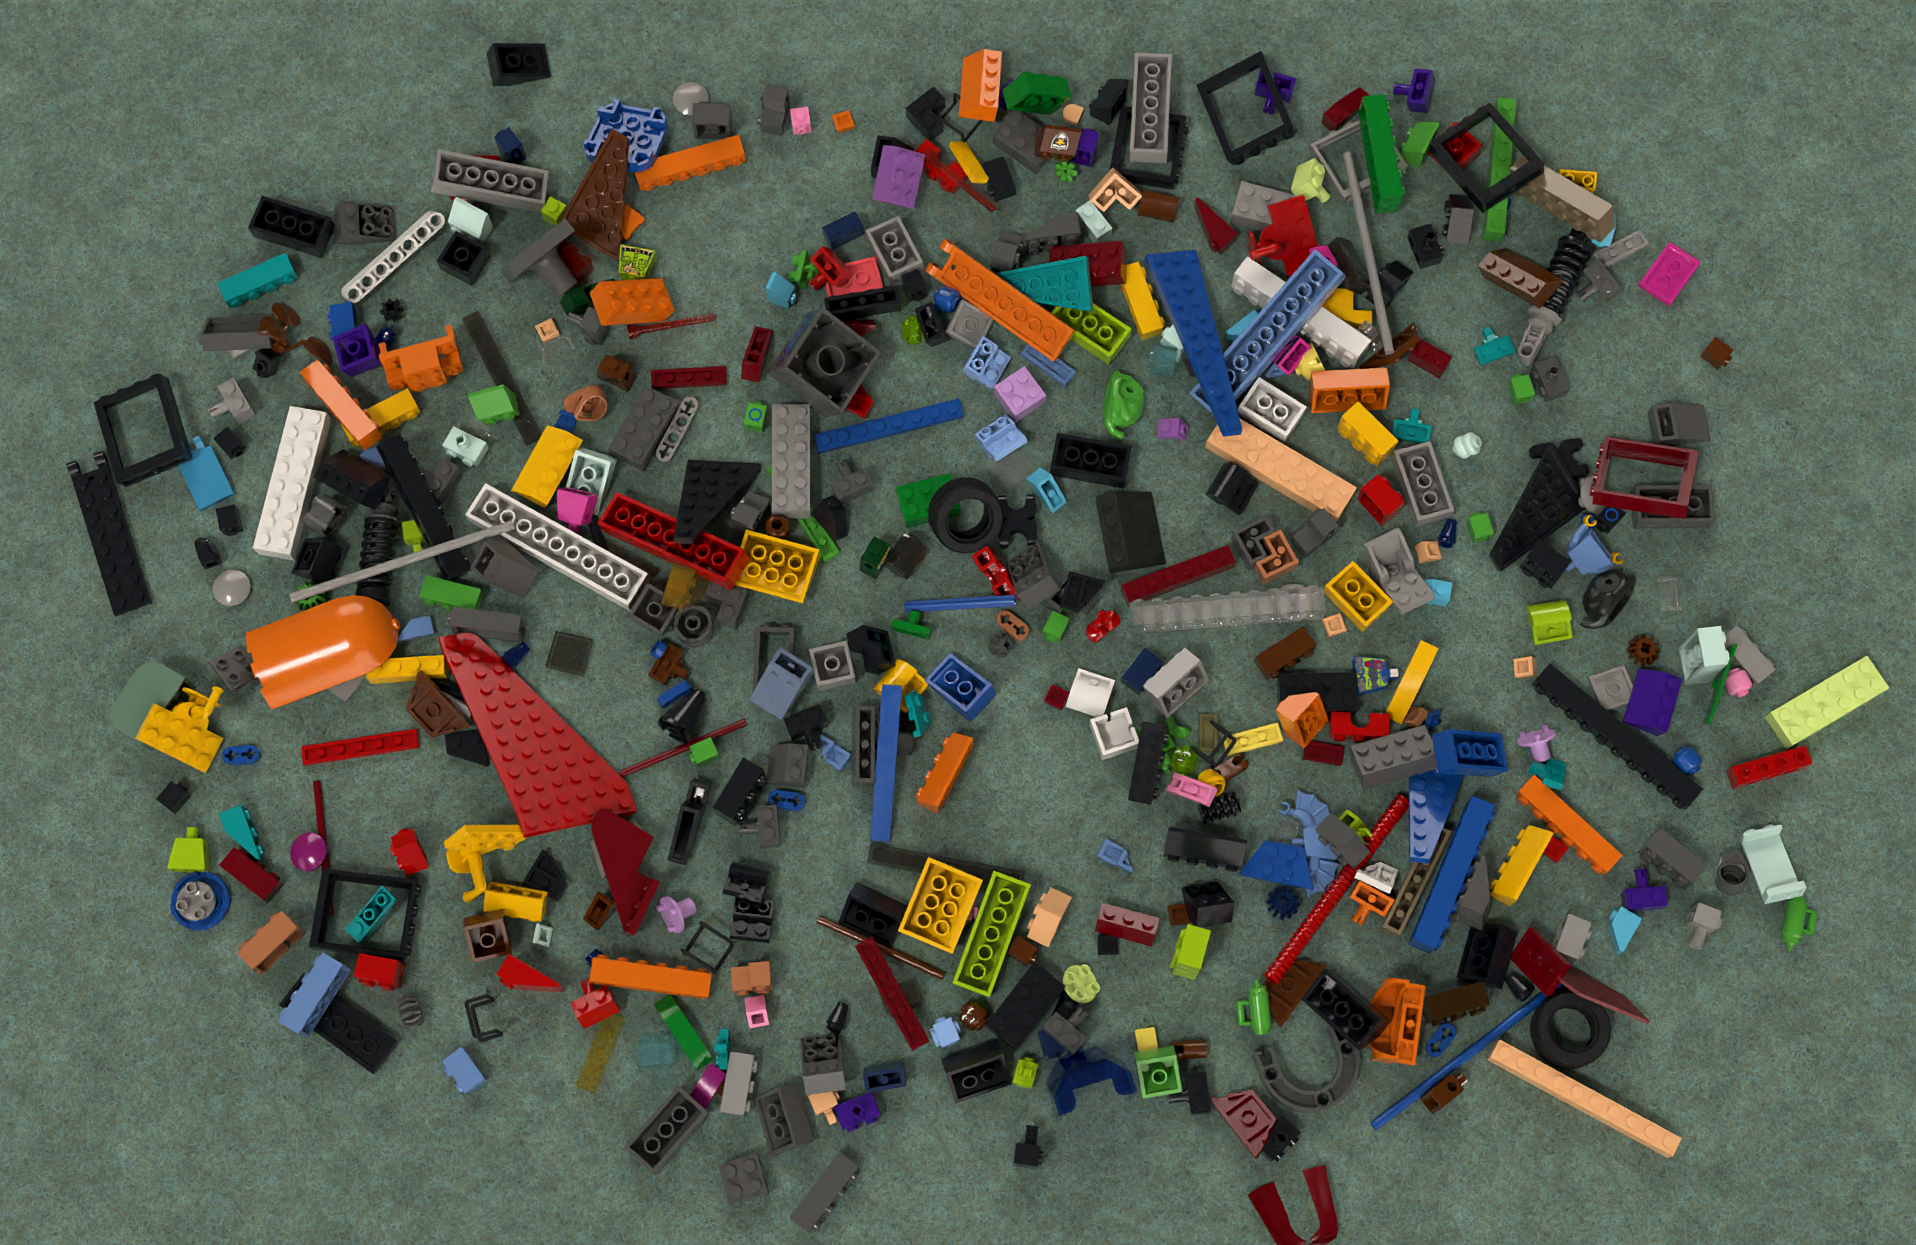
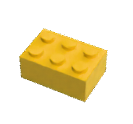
(1367, 434)
(1357, 596)

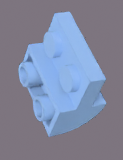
(986, 363)
(1000, 438)

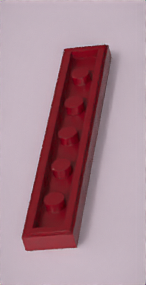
(892, 994)

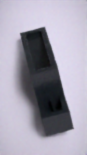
(689, 821)

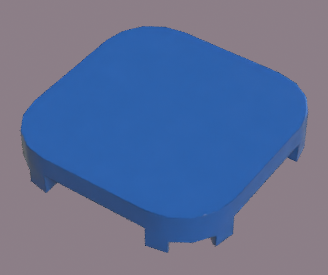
(642, 126)

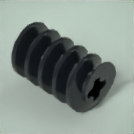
(1220, 807)

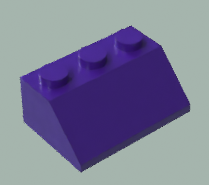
(1652, 701)

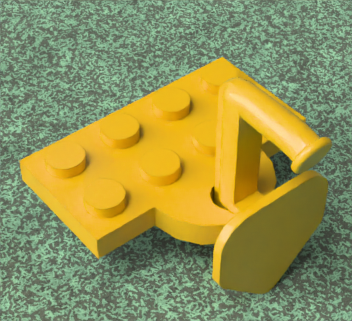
(184, 730)
(473, 841)

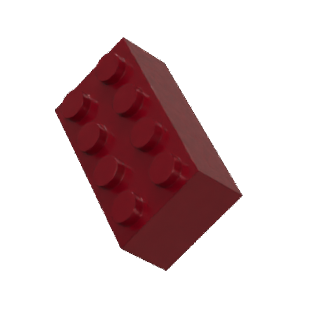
(1105, 260)

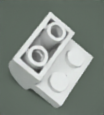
(1090, 693)

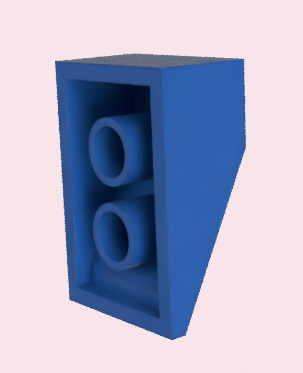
(961, 687)

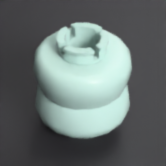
(1467, 445)

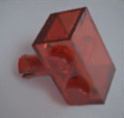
(579, 264)

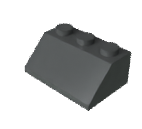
(783, 1119)

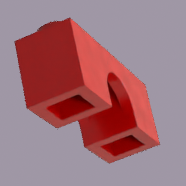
(935, 174)
(993, 568)
(1342, 728)

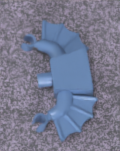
(1319, 857)

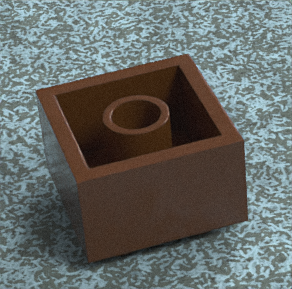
(487, 935)

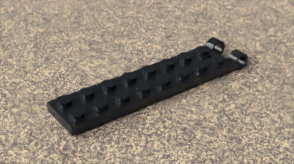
(110, 536)

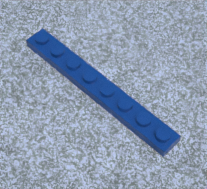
(888, 426)

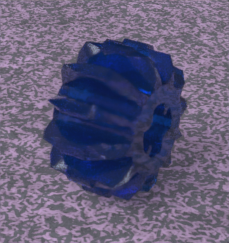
(1275, 899)

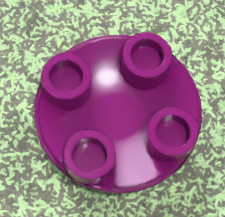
(308, 851)

